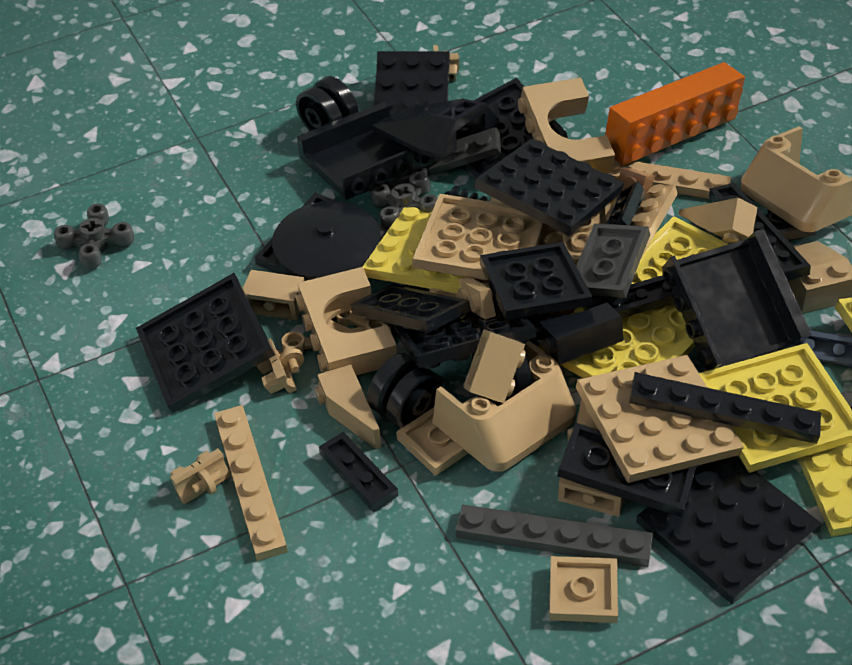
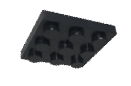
(411, 78)
(535, 280)

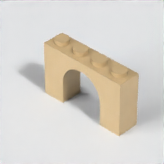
(561, 99)
(328, 297)

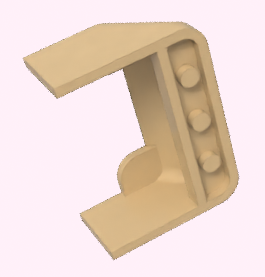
(792, 190)
(518, 426)

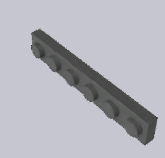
(554, 535)

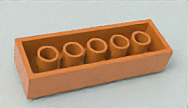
(674, 112)

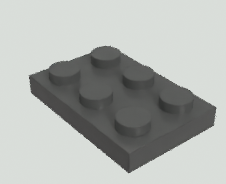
(612, 258)

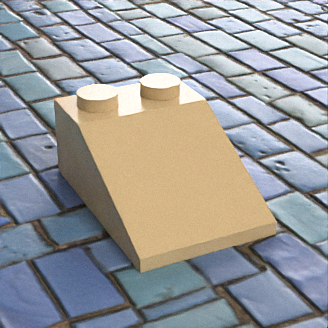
(828, 278)

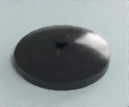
(325, 239)

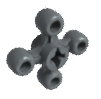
(403, 196)
(94, 236)

